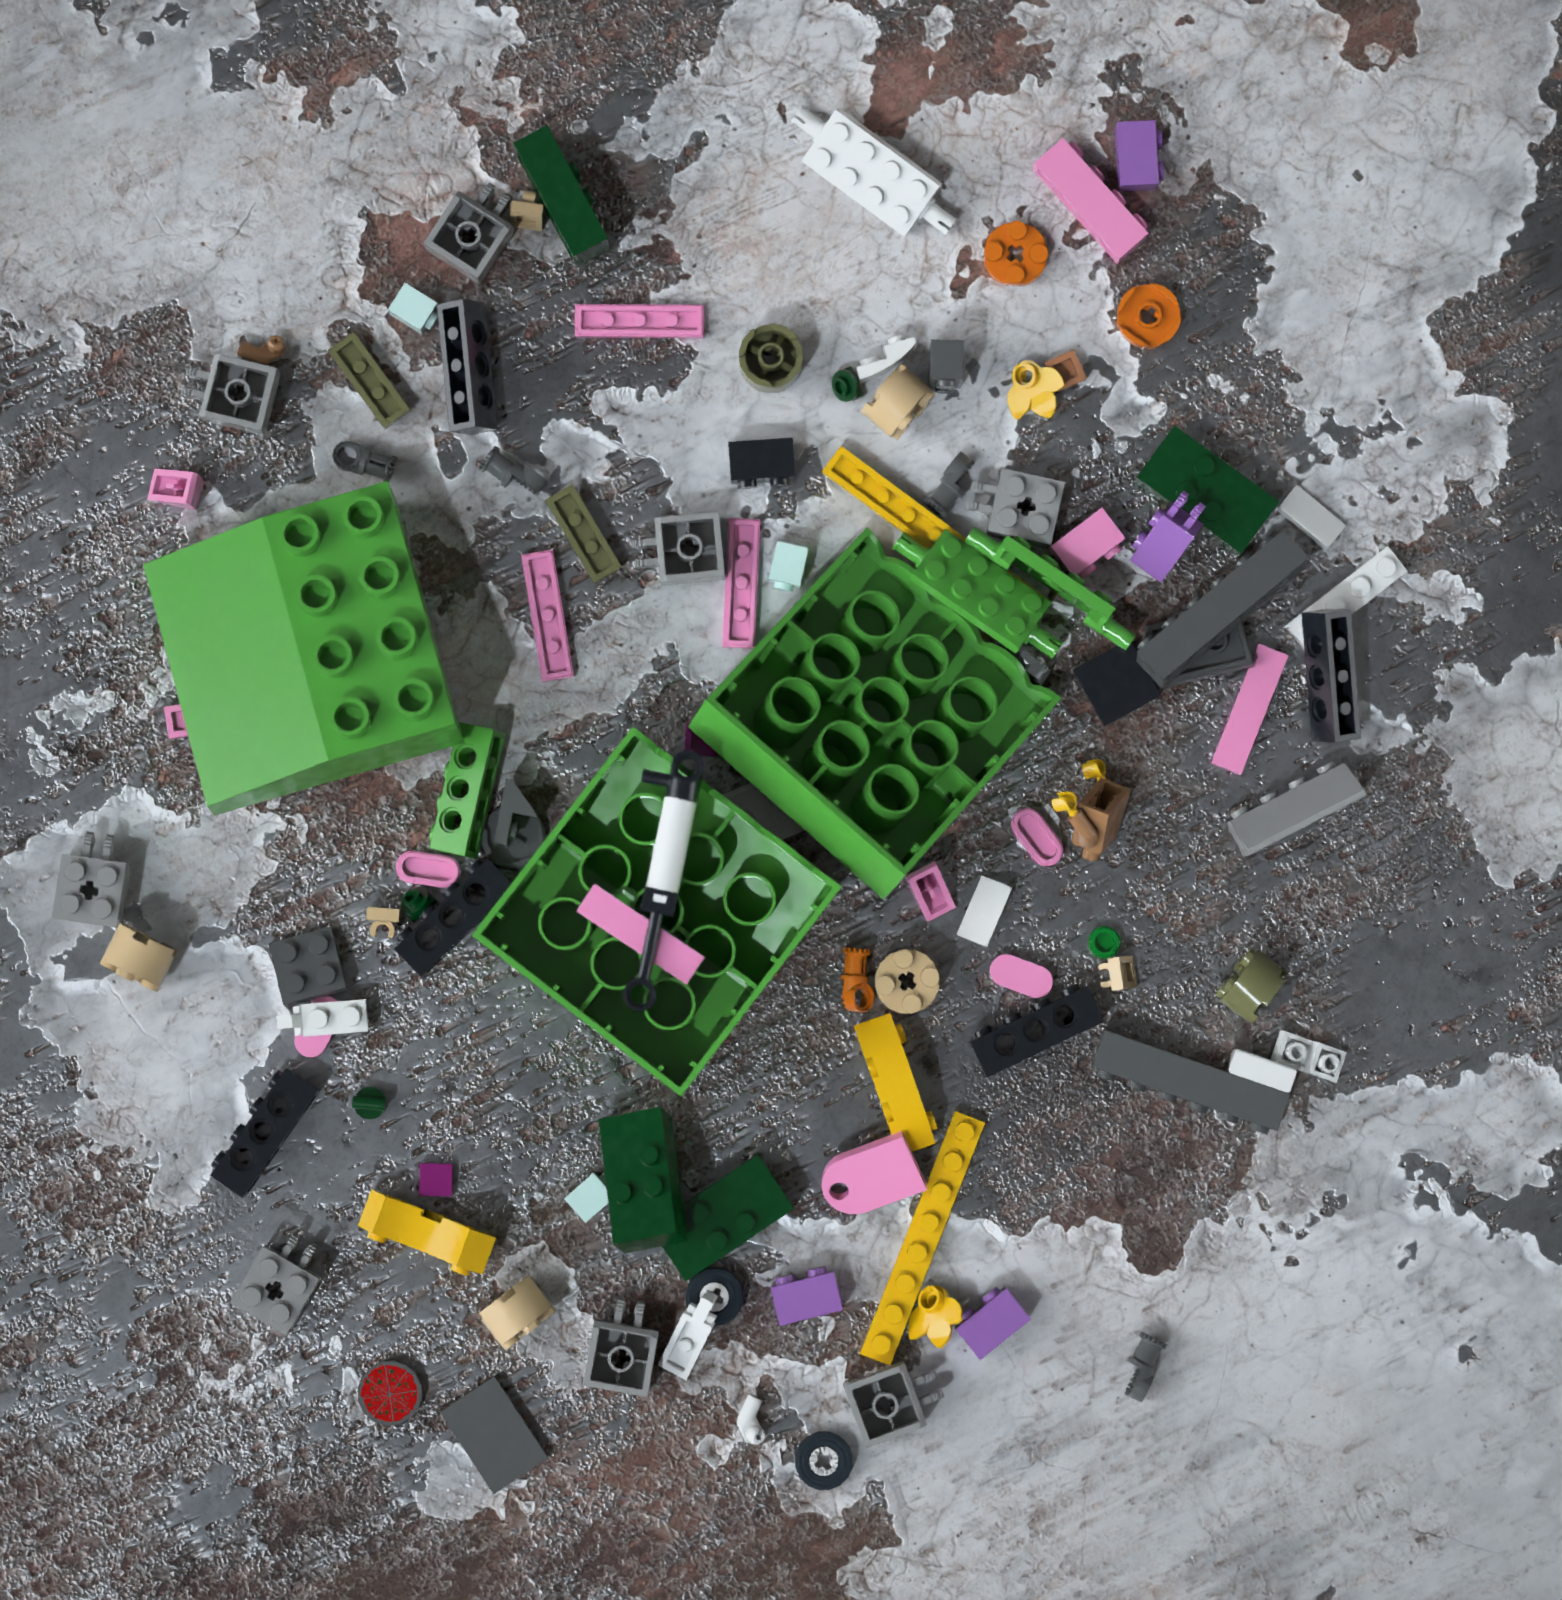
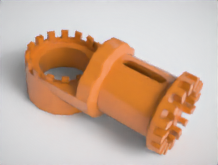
(856, 979)

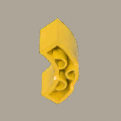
(894, 1080)
(431, 1233)

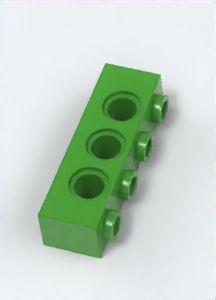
(474, 807)

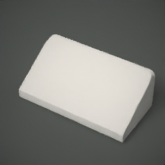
(1311, 517)
(984, 911)
(1261, 1070)

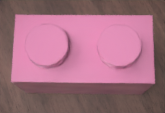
(1087, 544)

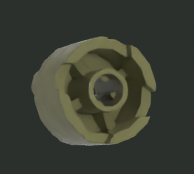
(764, 341)
(1253, 985)

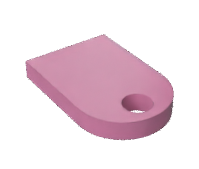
(874, 1175)

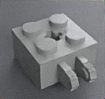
(468, 216)
(225, 378)
(1014, 489)
(676, 566)
(108, 876)
(297, 1284)
(612, 1336)
(893, 1384)

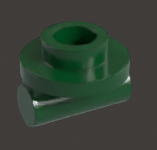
(846, 385)
(416, 902)
(369, 1103)

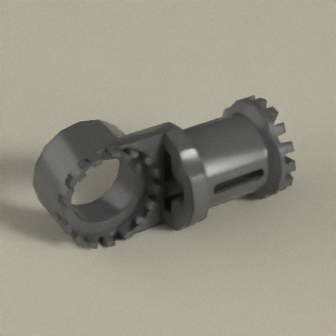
(363, 461)
(507, 471)
(948, 490)
(1036, 671)
(1144, 1359)

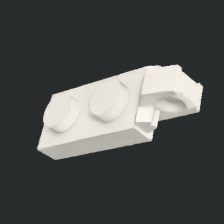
(327, 1018)
(689, 1337)

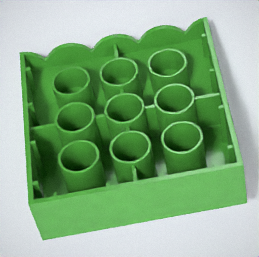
(302, 649)
(872, 714)
(738, 905)

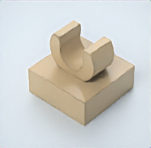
(527, 213)
(383, 916)
(1121, 973)

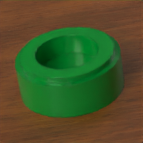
(1104, 942)

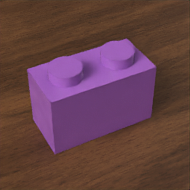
(1137, 155)
(806, 1296)
(991, 1322)

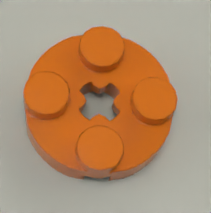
(1015, 235)
(1150, 334)

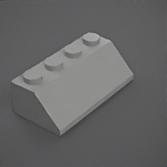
(1295, 809)

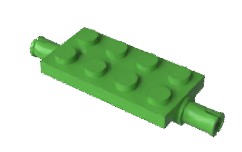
(1069, 586)
(980, 591)

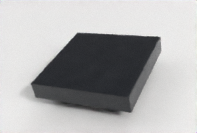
(1116, 683)

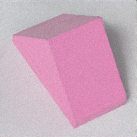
(176, 488)
(930, 891)

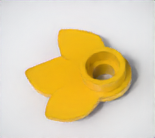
(1037, 393)
(936, 1318)

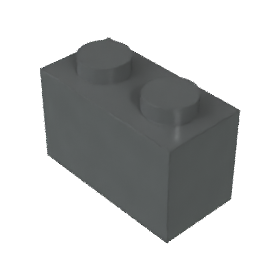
(945, 365)

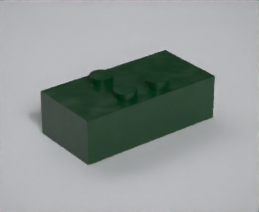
(560, 193)
(1232, 501)
(642, 1180)
(728, 1216)

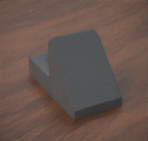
(512, 804)

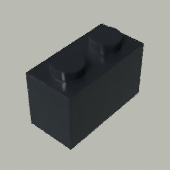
(762, 462)

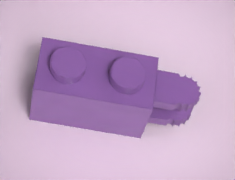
(1168, 538)

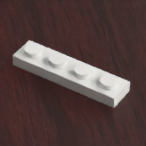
(1356, 588)

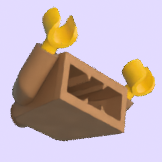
(1098, 813)

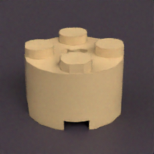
(897, 401)
(138, 957)
(925, 980)
(516, 1312)

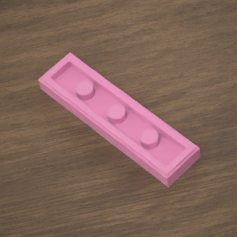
(639, 321)
(741, 583)
(547, 615)
(1249, 709)
(631, 930)

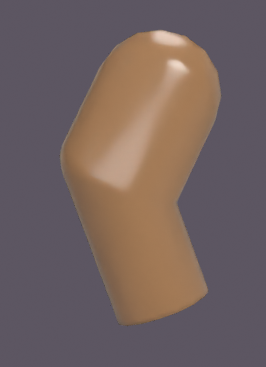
(265, 353)

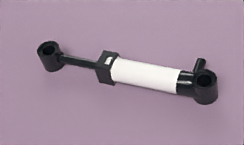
(667, 861)

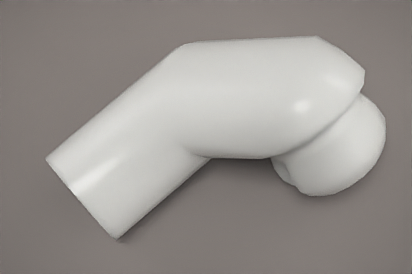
(748, 1422)

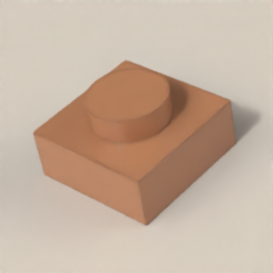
(1069, 368)

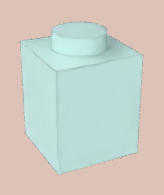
(414, 309)
(787, 566)
(589, 1197)

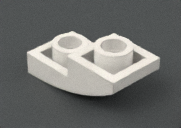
(894, 353)
(1308, 1056)

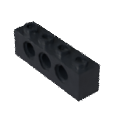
(467, 367)
(1331, 675)
(423, 958)
(1084, 1017)
(301, 1096)

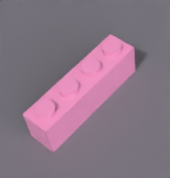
(1090, 200)

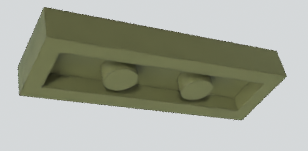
(369, 380)
(583, 534)

